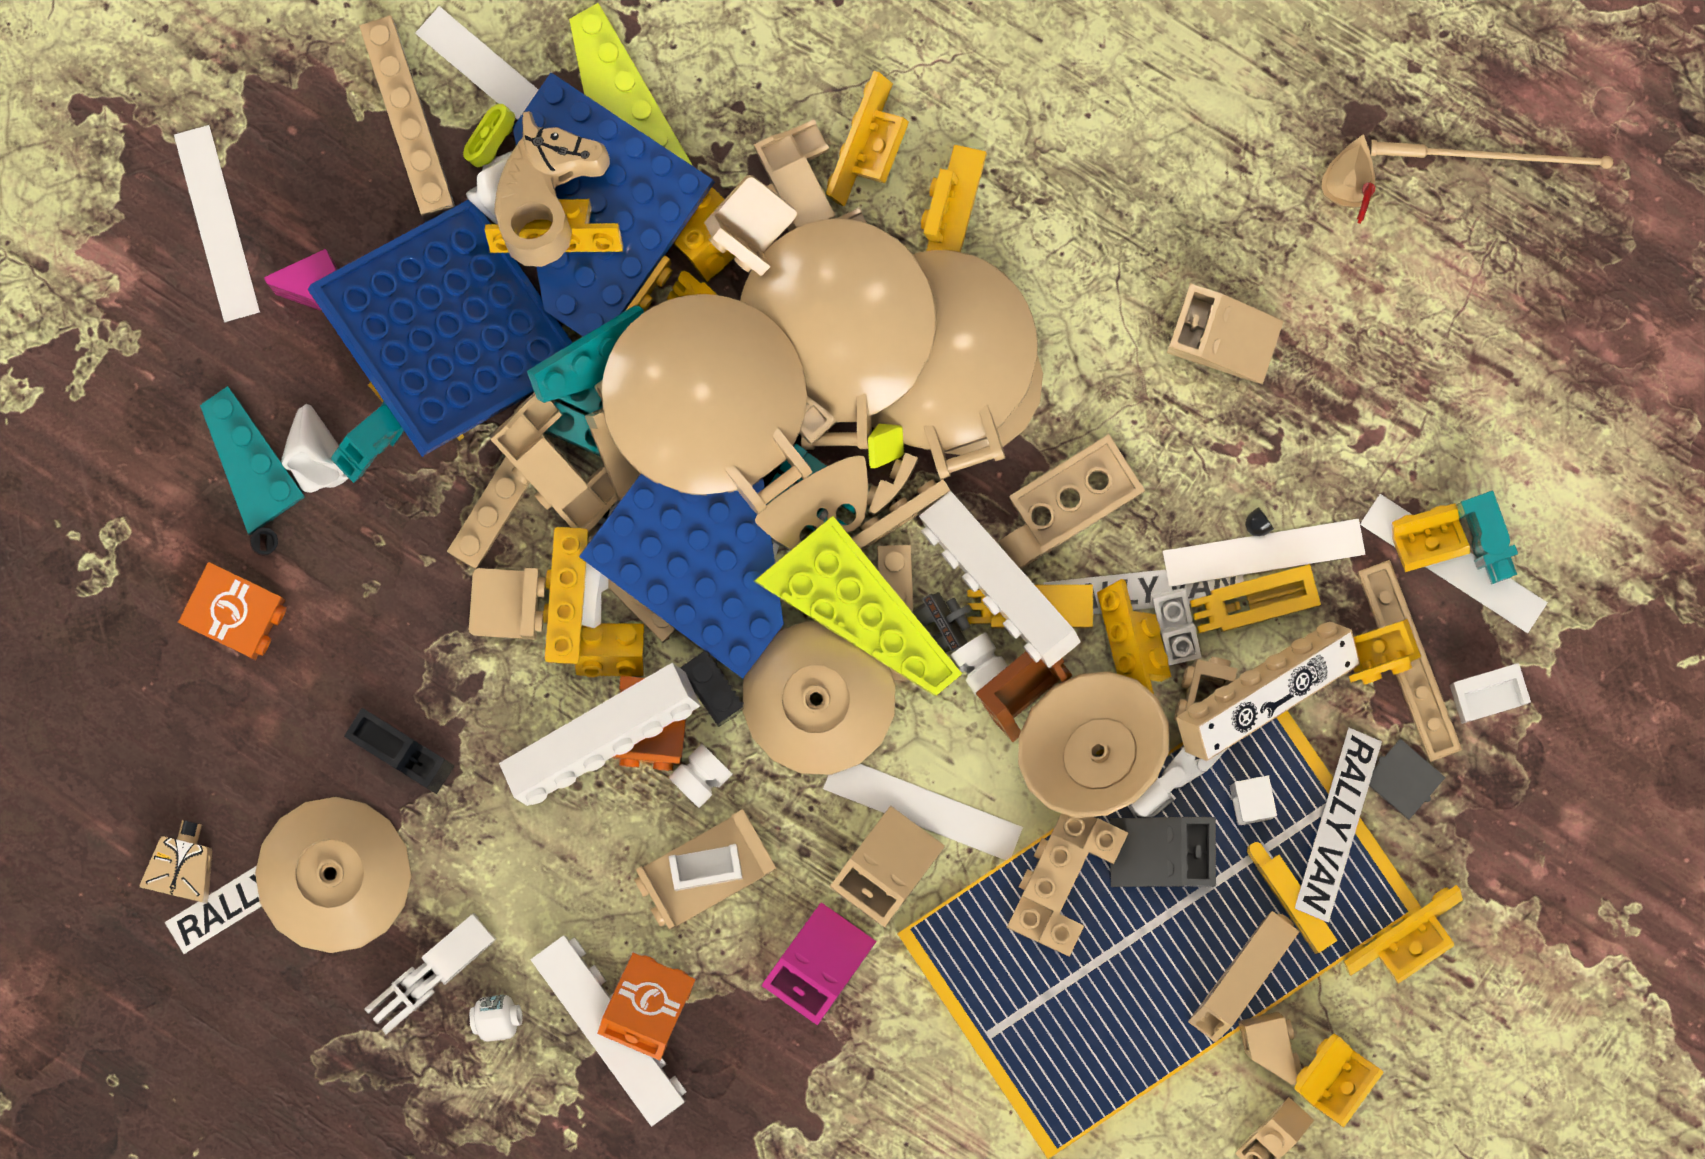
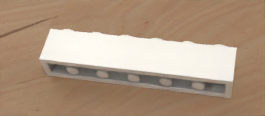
(999, 579)
(600, 735)
(586, 1001)

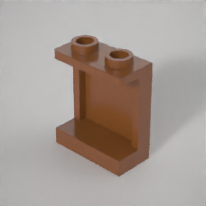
(1017, 689)

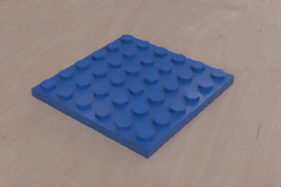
(441, 325)

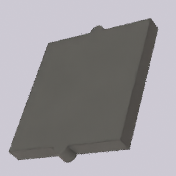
(1405, 779)

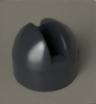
(1257, 523)
(270, 543)

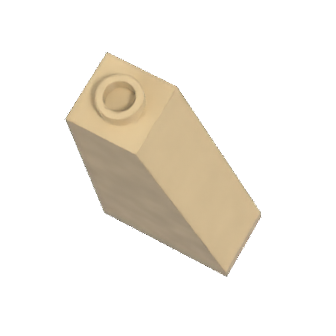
(1244, 976)

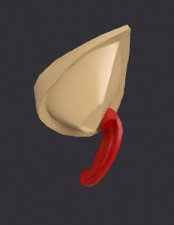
(1351, 178)

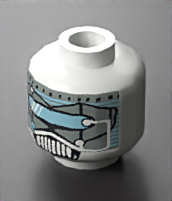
(495, 1018)

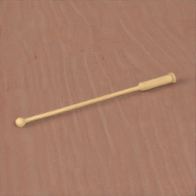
(1422, 151)

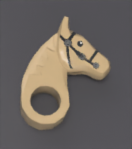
(528, 186)

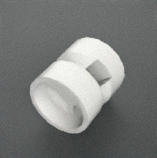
(978, 661)
(700, 775)

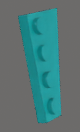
(580, 363)
(252, 468)

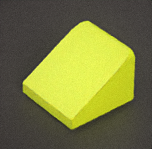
(885, 444)

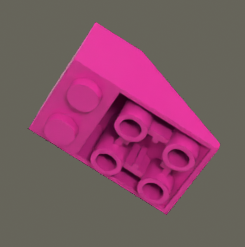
(818, 963)

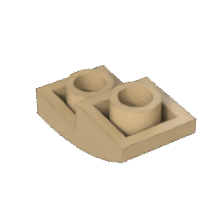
(882, 496)

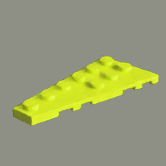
(614, 81)
(846, 593)

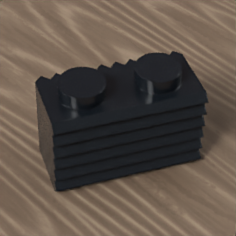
(713, 688)

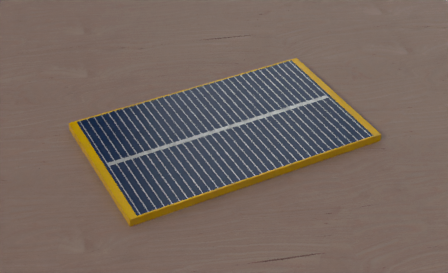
(1112, 1019)

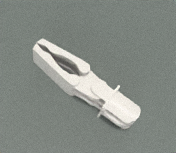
(1176, 775)
(445, 961)

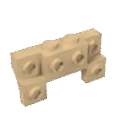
(791, 177)
(548, 470)
(1054, 875)

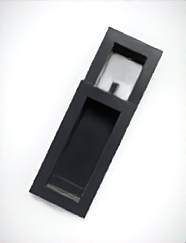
(399, 750)

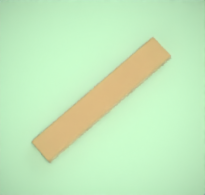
(1416, 683)

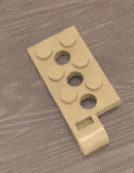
(1034, 541)

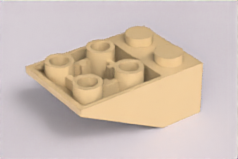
(1225, 334)
(887, 866)

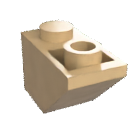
(1268, 1044)
(1277, 1133)

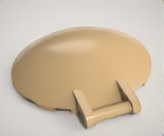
(853, 314)
(977, 362)
(707, 398)

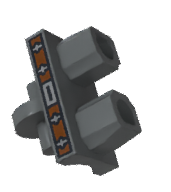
(936, 610)

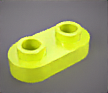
(489, 135)

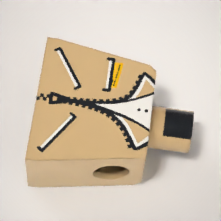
(180, 865)

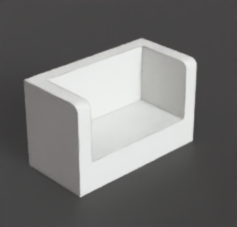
(1490, 693)
(1253, 800)
(705, 867)

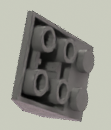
(1166, 852)

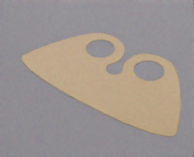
(828, 489)

